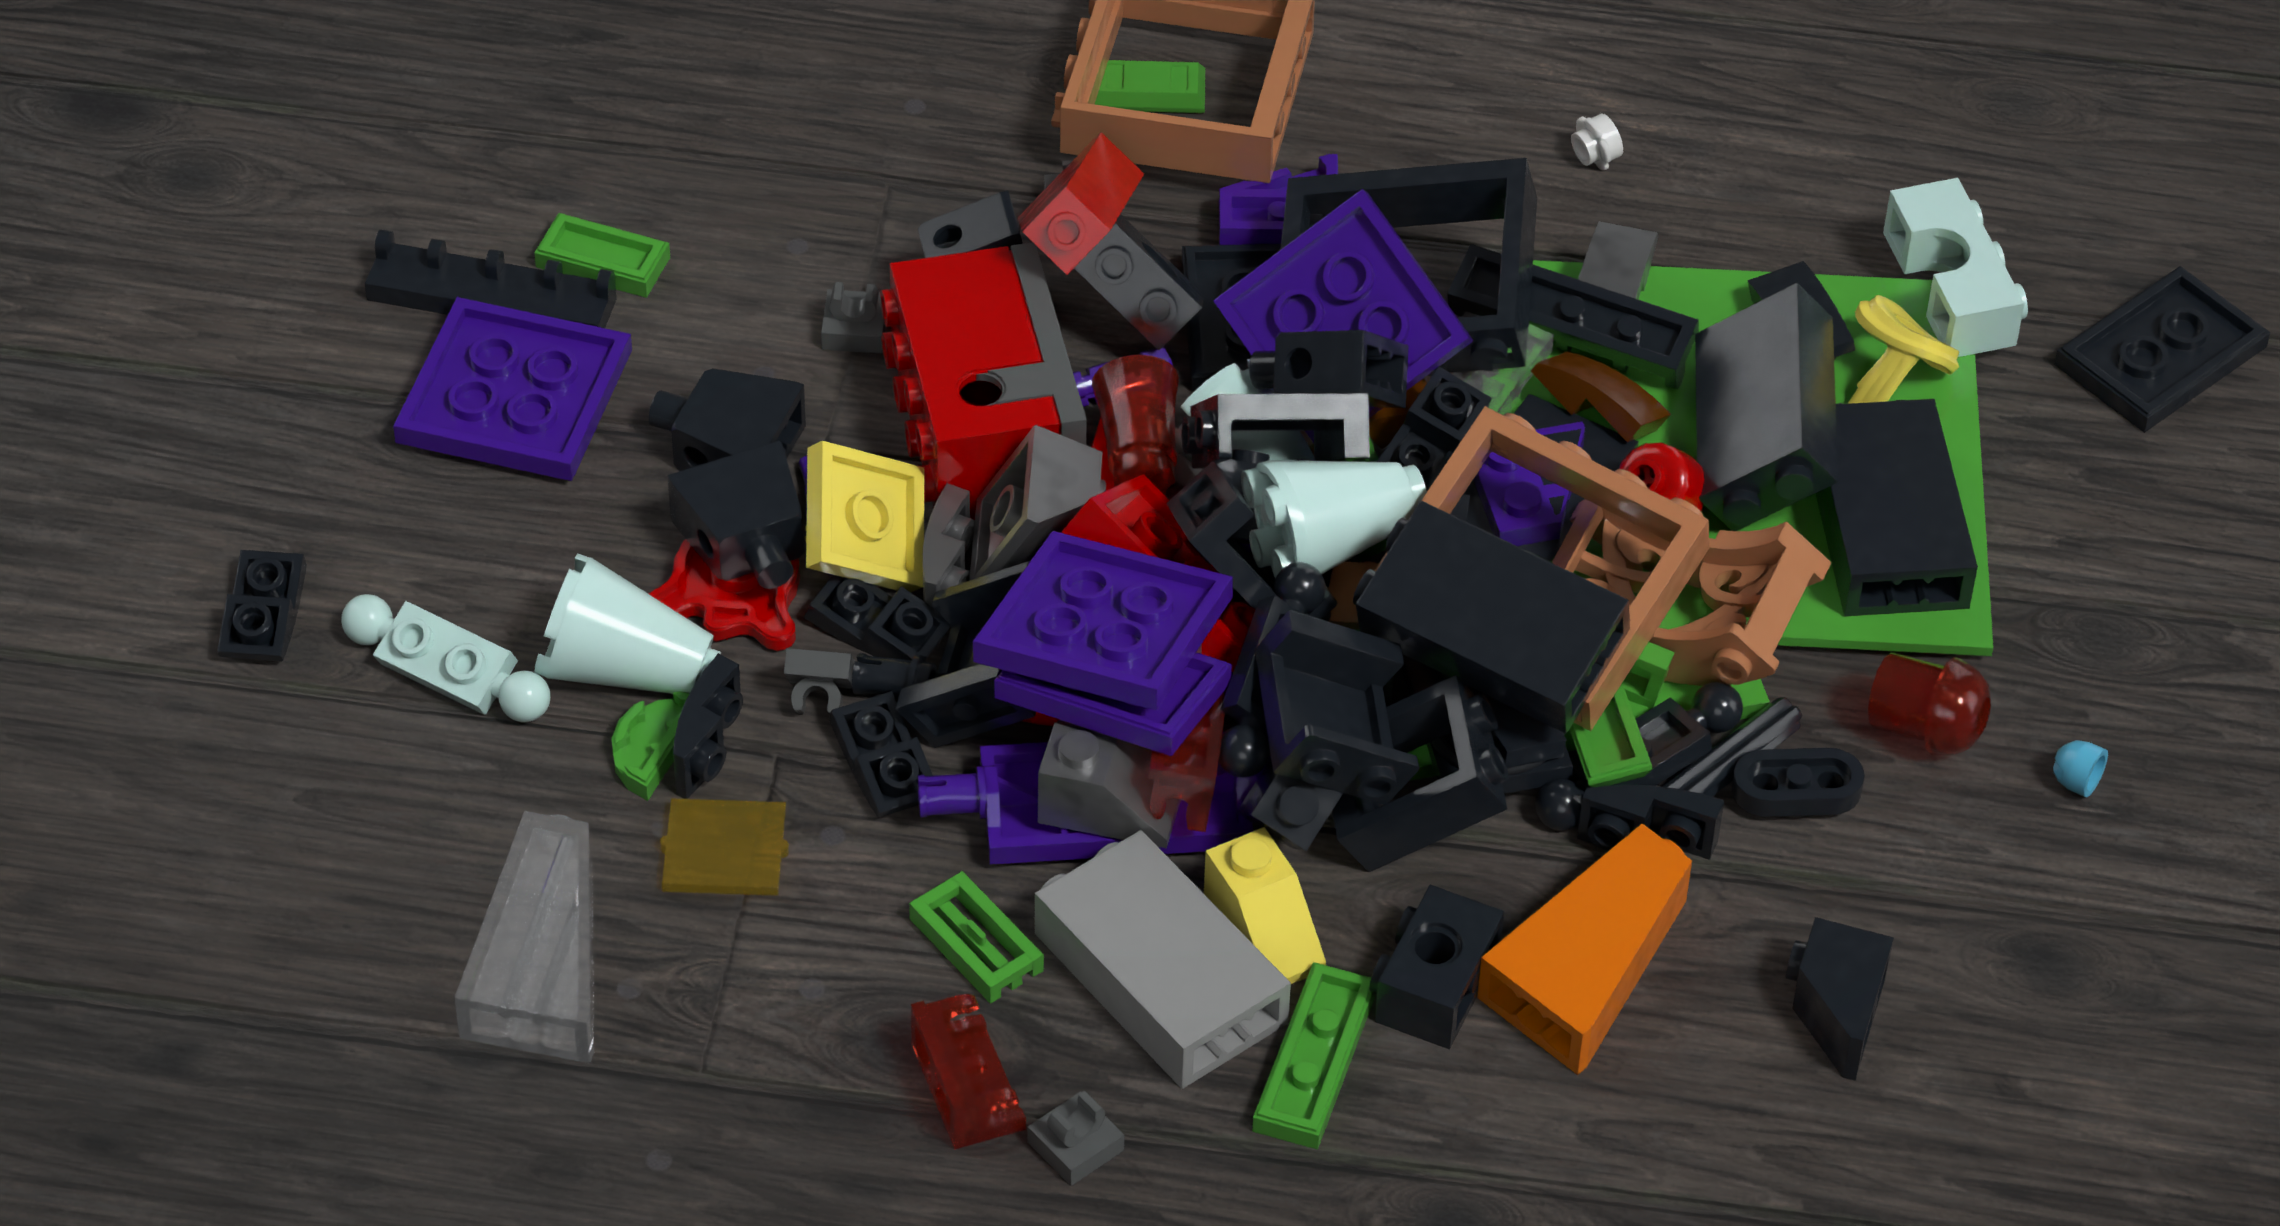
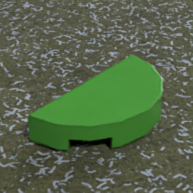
(646, 743)

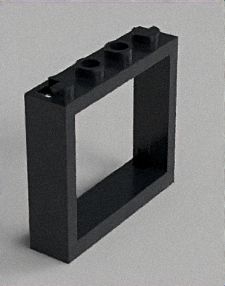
(1440, 197)

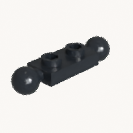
(1671, 740)
(1245, 746)

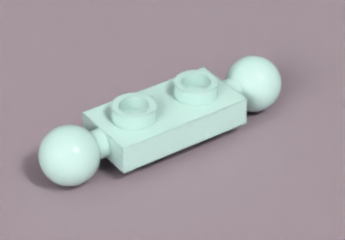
(445, 658)

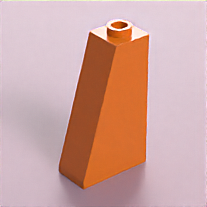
(1587, 947)

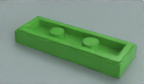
(1314, 1056)

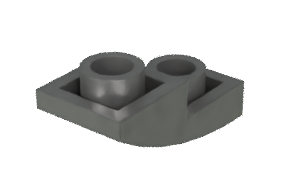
(1619, 258)
(946, 542)

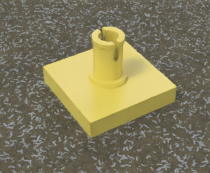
(864, 517)

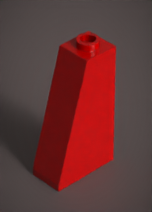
(1081, 203)

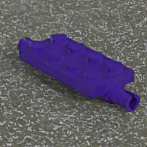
(1007, 798)

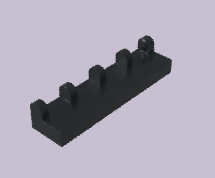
(434, 279)
(1584, 316)

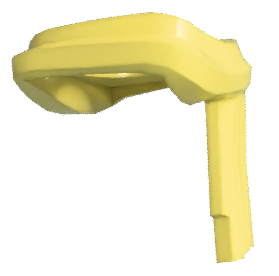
(1906, 346)

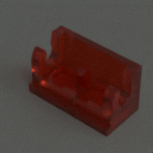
(1190, 770)
(964, 1071)

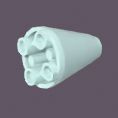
(1326, 508)

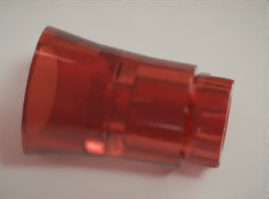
(1138, 417)

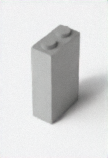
(1161, 958)

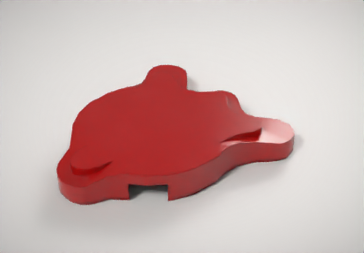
(731, 605)

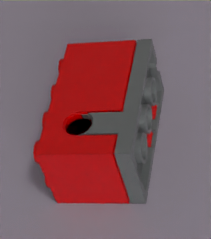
(976, 362)

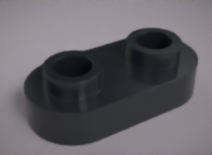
(1795, 782)

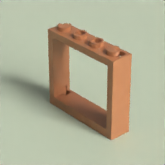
(1183, 141)
(1615, 491)

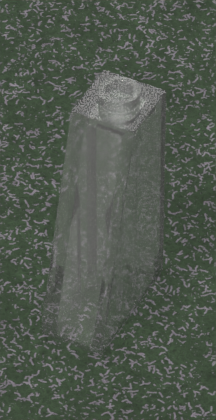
(534, 952)

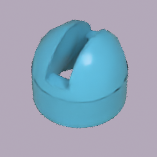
(2080, 766)

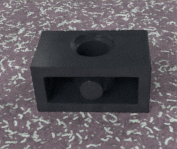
(1141, 283)
(1435, 966)

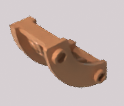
(1739, 577)

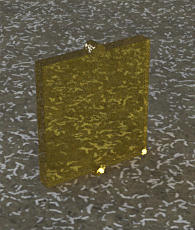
(724, 847)

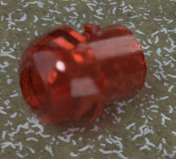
(1930, 702)

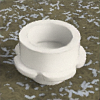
(1596, 141)

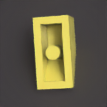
(1264, 900)

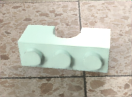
(1974, 297)

